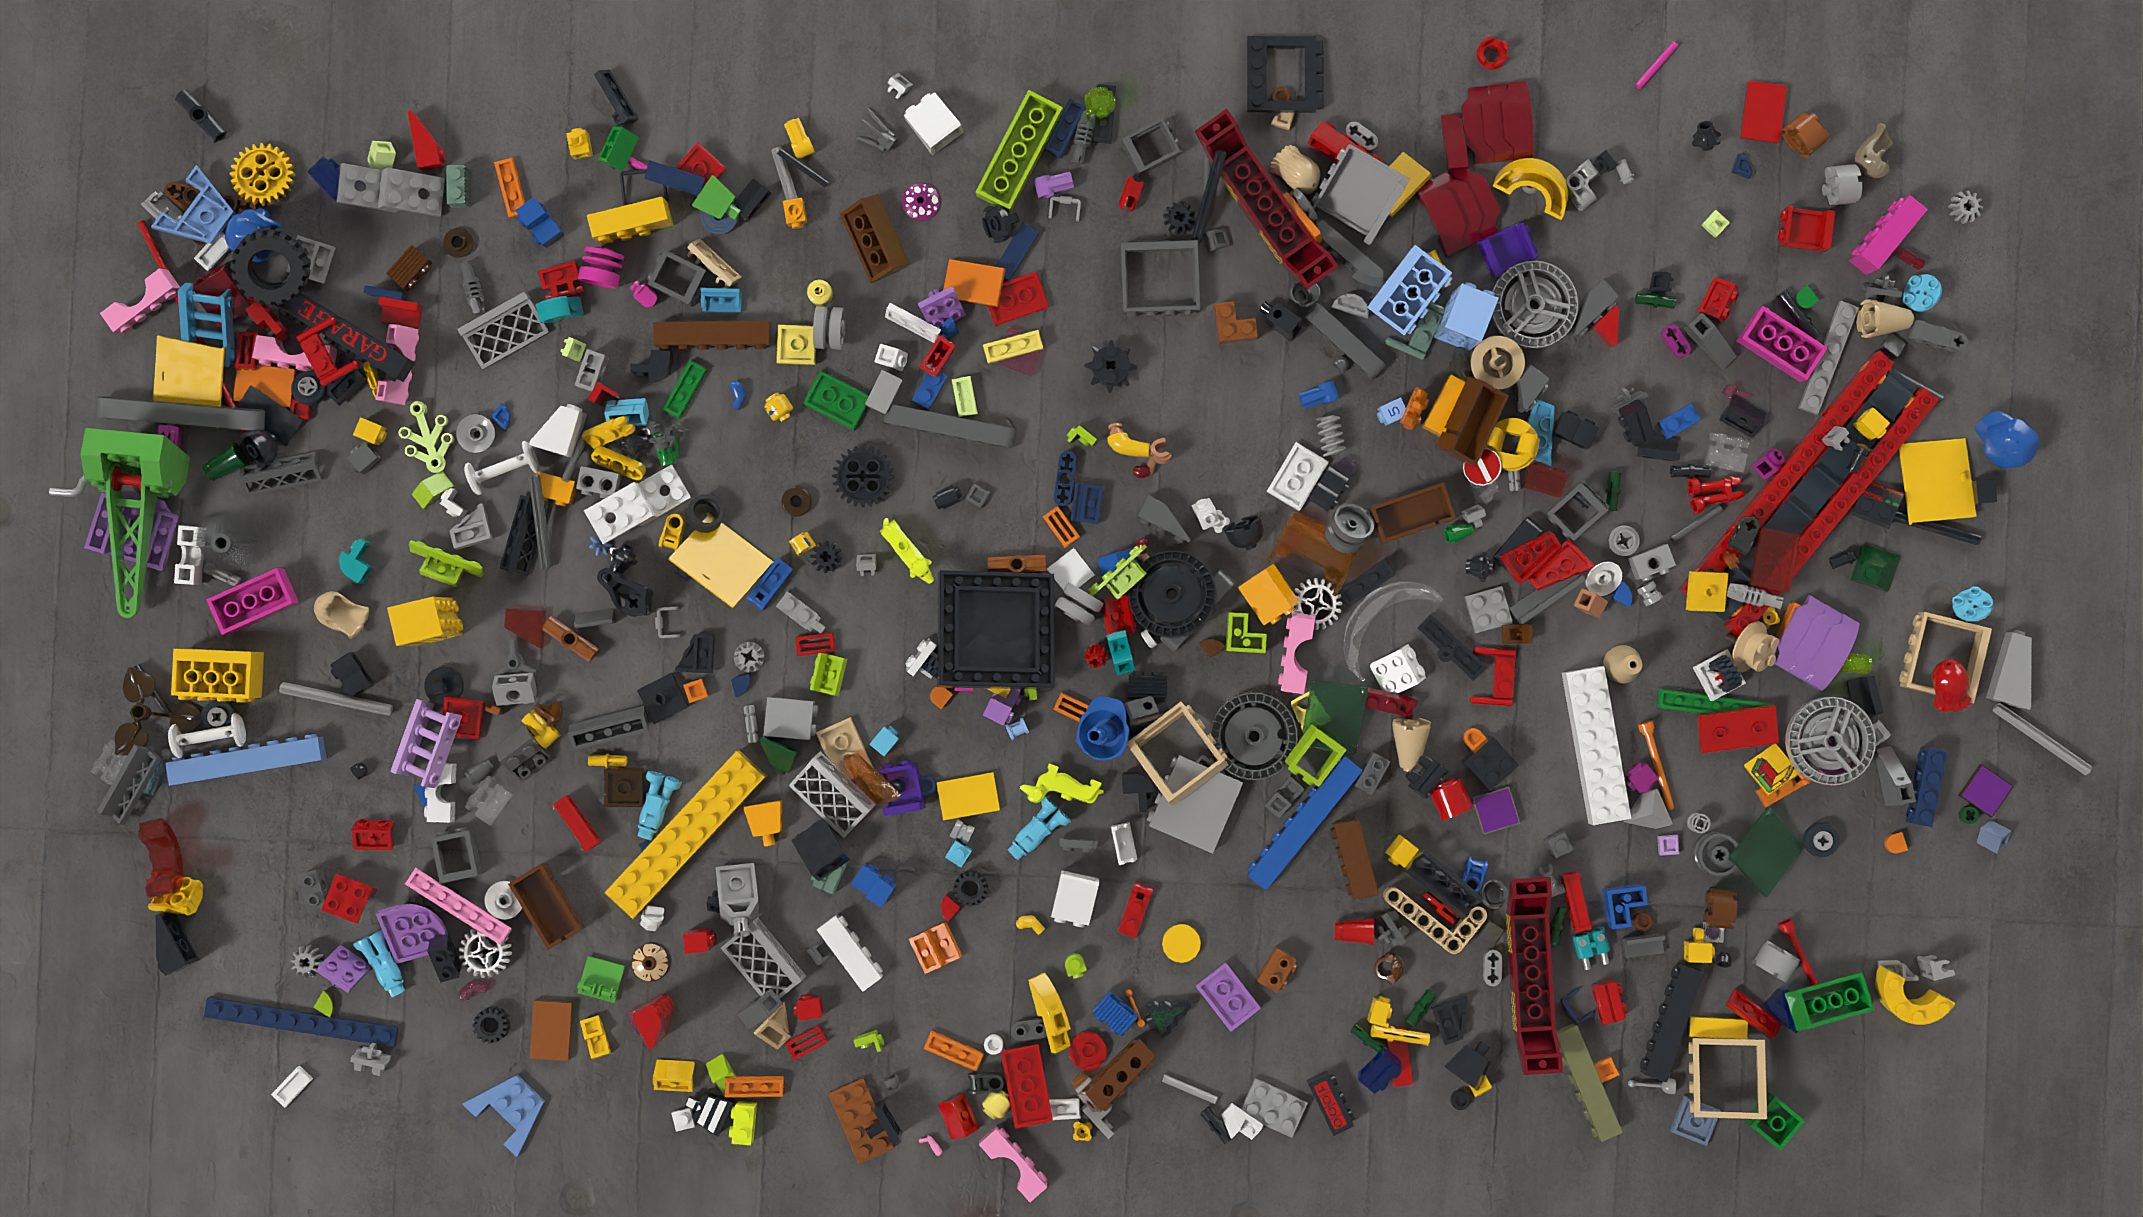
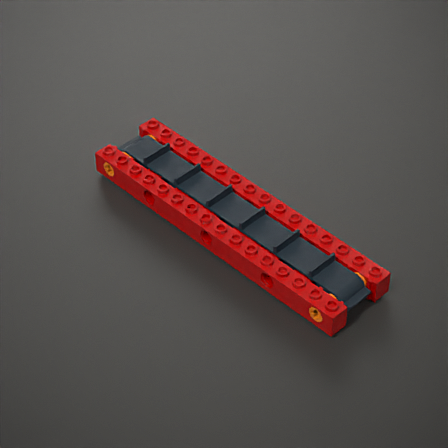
(1819, 475)

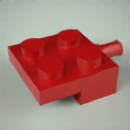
(265, 320)

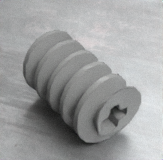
(1330, 435)

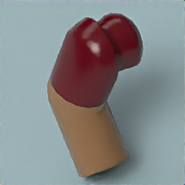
(1145, 471)
(1143, 555)

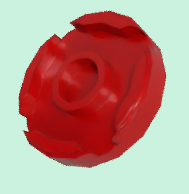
(1087, 1050)

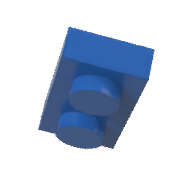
(929, 390)
(1679, 421)

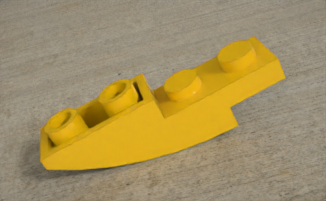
(1052, 1011)

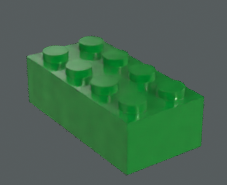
(1829, 1001)

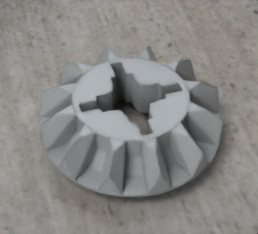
(1632, 543)
(757, 654)

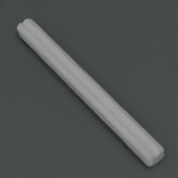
(335, 698)
(2041, 738)

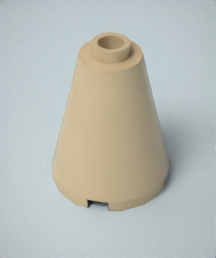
(1882, 318)
(1622, 664)
(1410, 740)

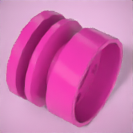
(601, 267)

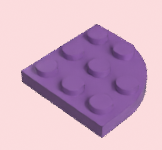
(409, 930)

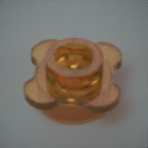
(1731, 561)

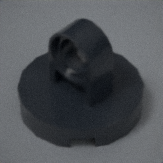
(998, 223)
(442, 683)

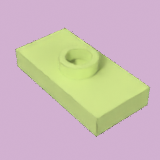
(964, 396)

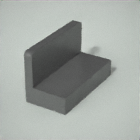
(1643, 945)

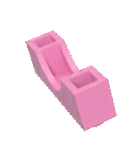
(159, 288)
(404, 341)
(271, 350)
(1294, 676)
(998, 1145)

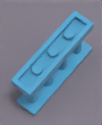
(189, 314)

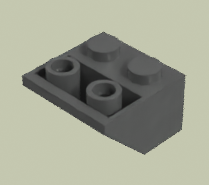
(1528, 387)
(522, 754)

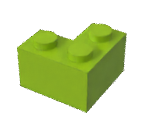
(1237, 637)

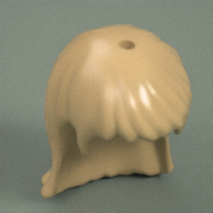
(1296, 170)
(340, 614)

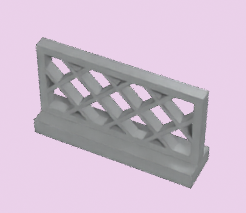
(494, 315)
(842, 784)
(776, 953)

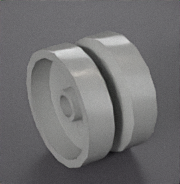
(832, 328)
(1078, 605)

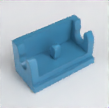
(721, 300)

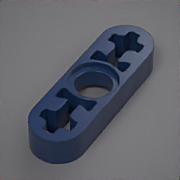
(1062, 464)

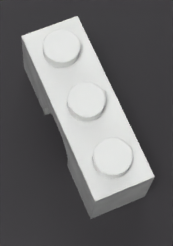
(190, 569)
(437, 808)

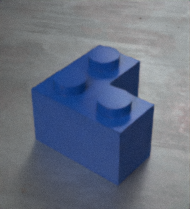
(536, 217)
(874, 884)
(1619, 900)

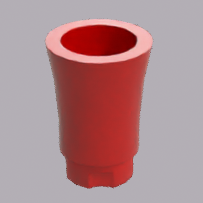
(1355, 931)

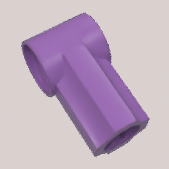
(1048, 186)

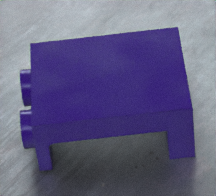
(1507, 248)
(912, 796)

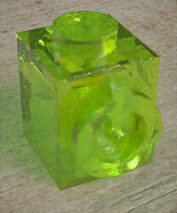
(1099, 102)
(1857, 664)

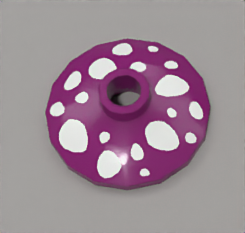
(921, 211)

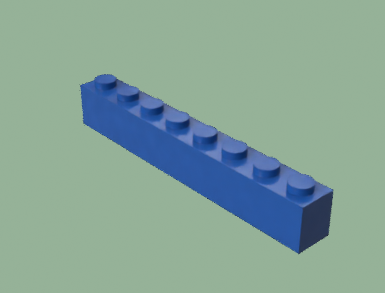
(1303, 823)

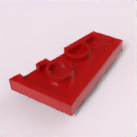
(1530, 556)
(1561, 566)

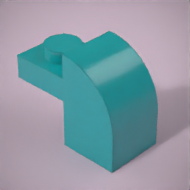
(558, 308)
(352, 564)
(1120, 652)

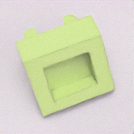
(1715, 223)
(573, 349)

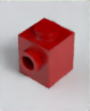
(808, 1007)

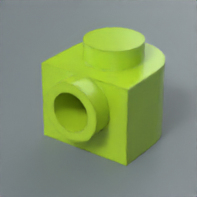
(1075, 965)

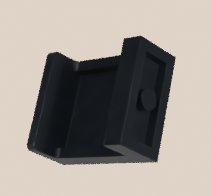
(820, 850)

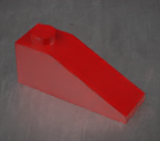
(427, 150)

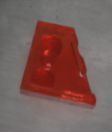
(526, 624)

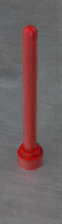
(1787, 927)

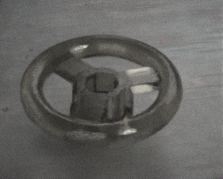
(1460, 365)

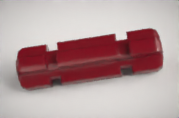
(1908, 257)

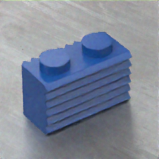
(1114, 1013)

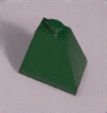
(1875, 568)
(779, 754)

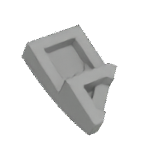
(1899, 968)

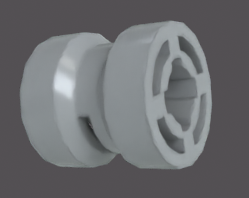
(1649, 593)
(1695, 820)
(962, 832)

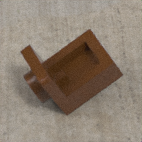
(1517, 634)

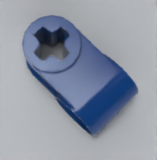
(1474, 873)

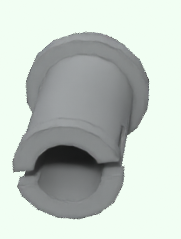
(1624, 172)

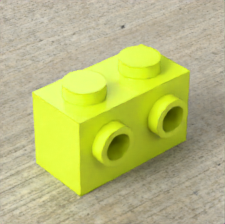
(744, 1122)

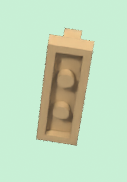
(713, 263)

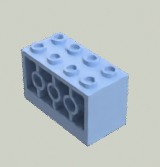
(1407, 277)
(1466, 316)

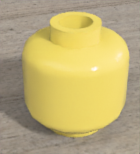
(816, 287)
(996, 1104)

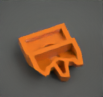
(1414, 408)

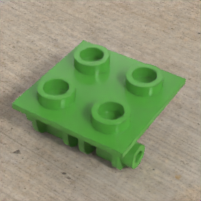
(600, 979)

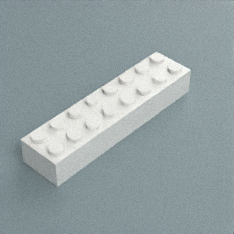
(1596, 745)

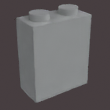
(790, 718)

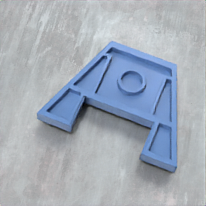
(204, 217)
(515, 1103)

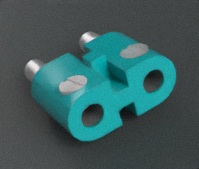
(1591, 943)

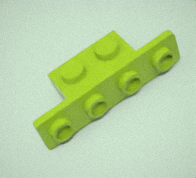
(442, 565)
(1124, 577)

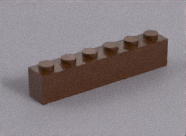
(712, 334)

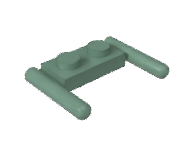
(1423, 332)

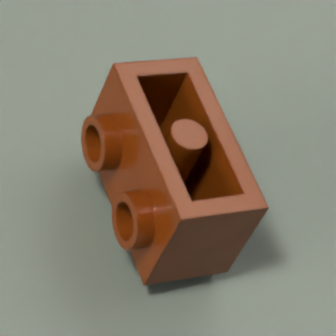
(1277, 969)

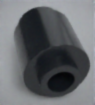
(947, 497)

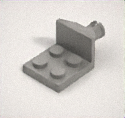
(737, 896)

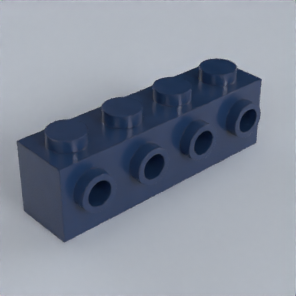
(1926, 786)

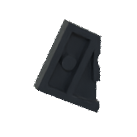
(346, 385)

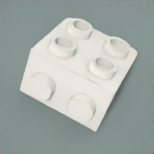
(1398, 670)

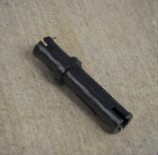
(1798, 314)

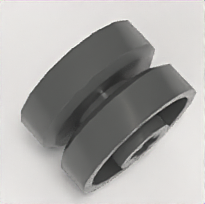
(1349, 528)
(1707, 847)

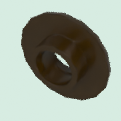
(467, 244)
(789, 494)

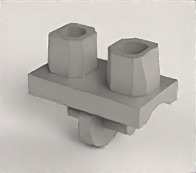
(370, 1057)

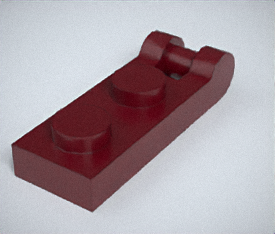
(1390, 703)

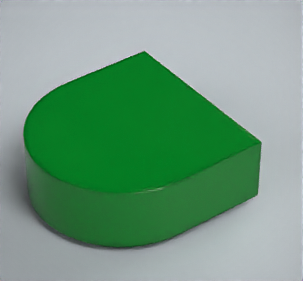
(1806, 298)

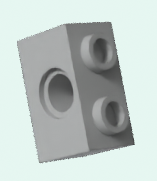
(1660, 554)
(524, 687)

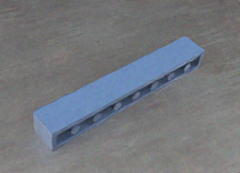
(247, 760)

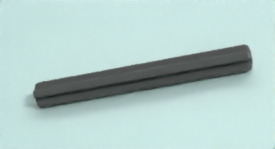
(540, 521)

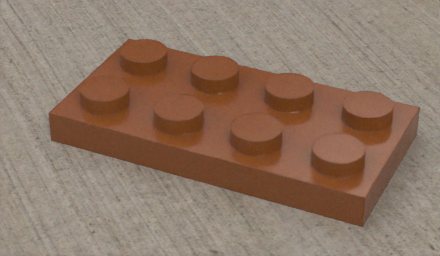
(855, 1112)

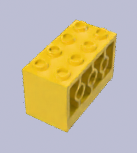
(425, 621)
(217, 675)

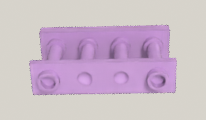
(412, 738)

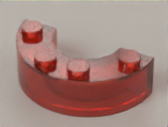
(165, 858)

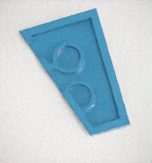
(1542, 420)

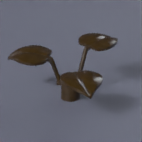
(136, 687)

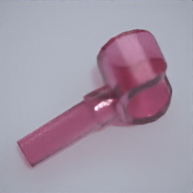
(1730, 390)

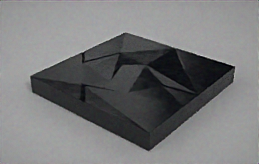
(995, 630)

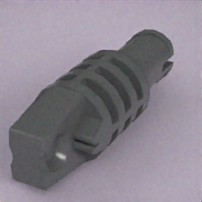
(1083, 137)
(472, 288)

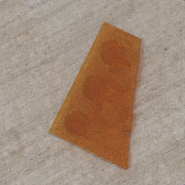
(870, 780)

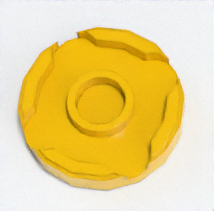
(1181, 943)

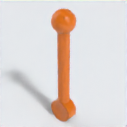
(1141, 1022)

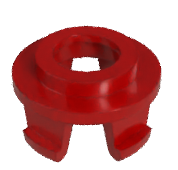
(1500, 46)

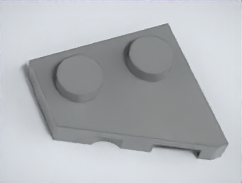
(472, 529)

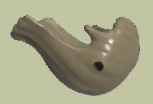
(1871, 151)

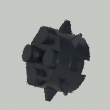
(1112, 355)

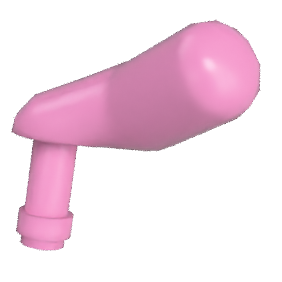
(935, 1147)

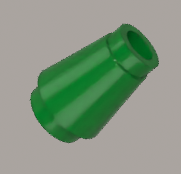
(1455, 533)

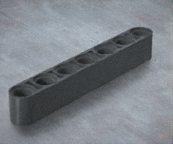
(950, 426)

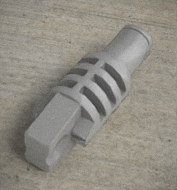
(1753, 596)

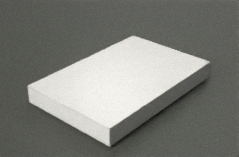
(1297, 476)

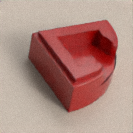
(949, 907)

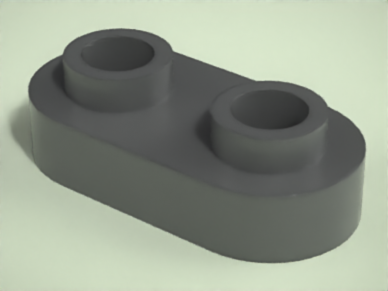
(1070, 843)
(1029, 1027)

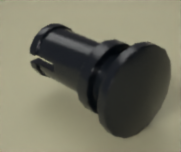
(1858, 458)

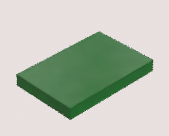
(836, 400)

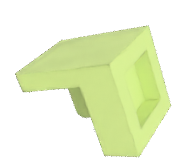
(381, 155)

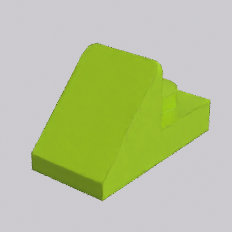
(718, 1070)

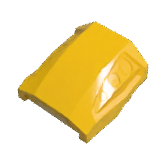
(182, 902)

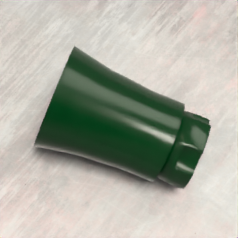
(225, 462)

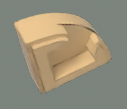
(1283, 120)

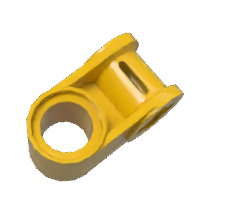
(672, 533)

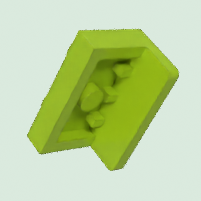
(828, 674)

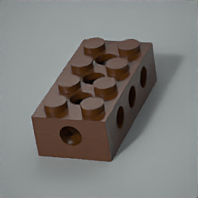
(1093, 1093)

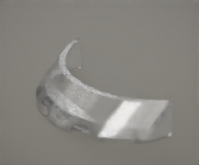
(1371, 607)

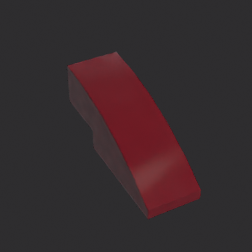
(1454, 142)

